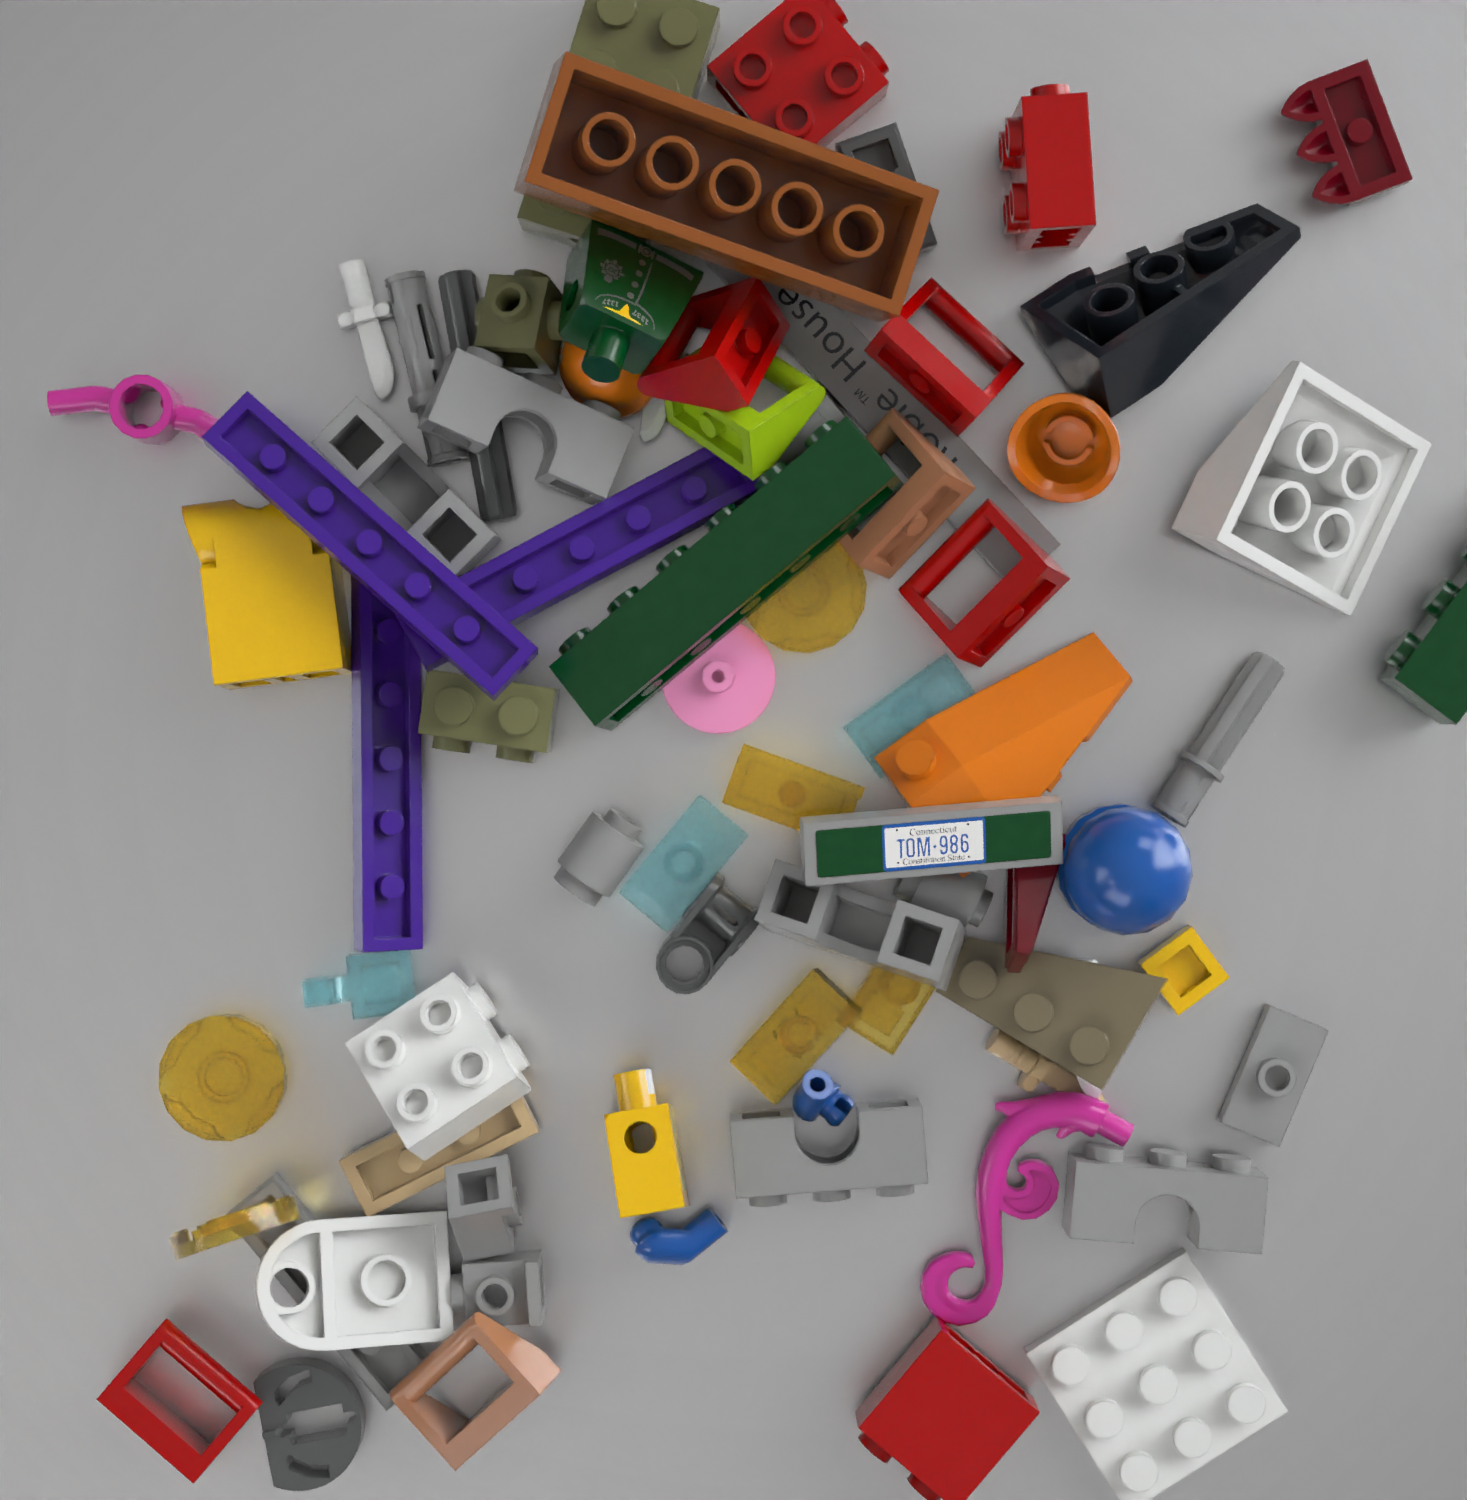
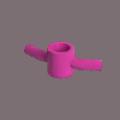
(120, 404)

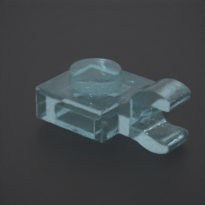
(373, 984)

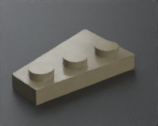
(1056, 1005)

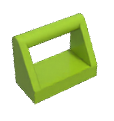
(750, 438)

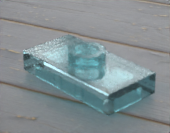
(906, 707)
(683, 863)

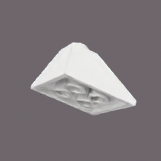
(1305, 488)

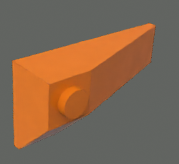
(1010, 734)

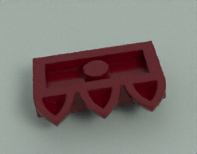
(1349, 134)

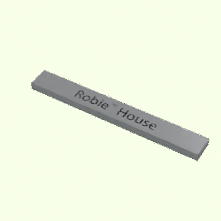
(835, 357)

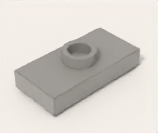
(1272, 1075)

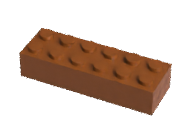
(725, 189)

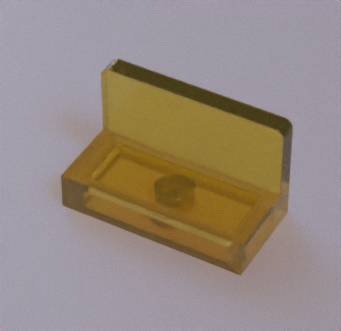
(786, 789)

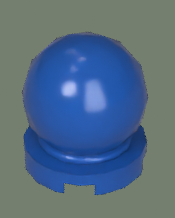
(1124, 869)

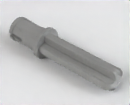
(1219, 739)

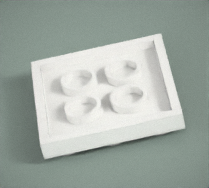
(1155, 1379)

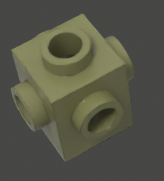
(521, 321)

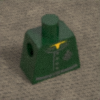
(621, 300)

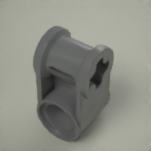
(708, 934)

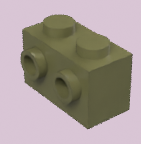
(461, 714)

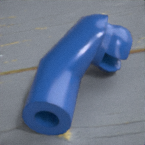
(821, 1097)
(676, 1246)

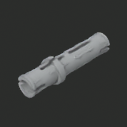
(421, 354)

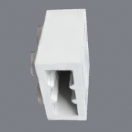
(440, 1065)

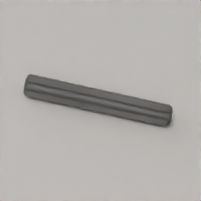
(490, 465)

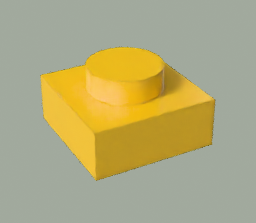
(1187, 966)

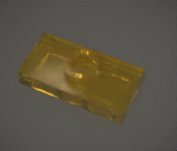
(888, 1007)
(796, 1036)

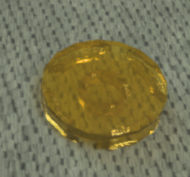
(815, 606)
(222, 1077)
(235, 1226)

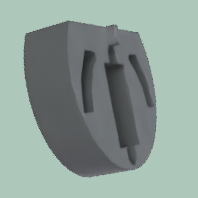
(328, 1448)

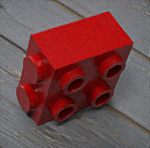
(801, 72)
(1050, 169)
(944, 1414)

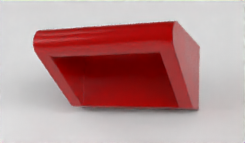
(733, 358)
(928, 372)
(1005, 607)
(157, 1422)

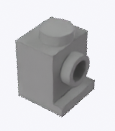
(482, 1207)
(517, 1273)

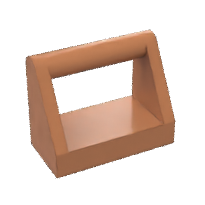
(915, 508)
(447, 1430)

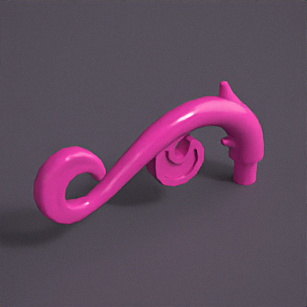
(1024, 1119)

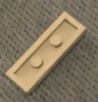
(389, 1173)

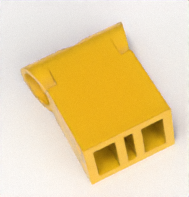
(268, 597)

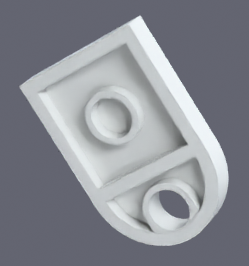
(365, 1281)

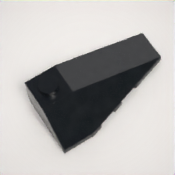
(1138, 322)

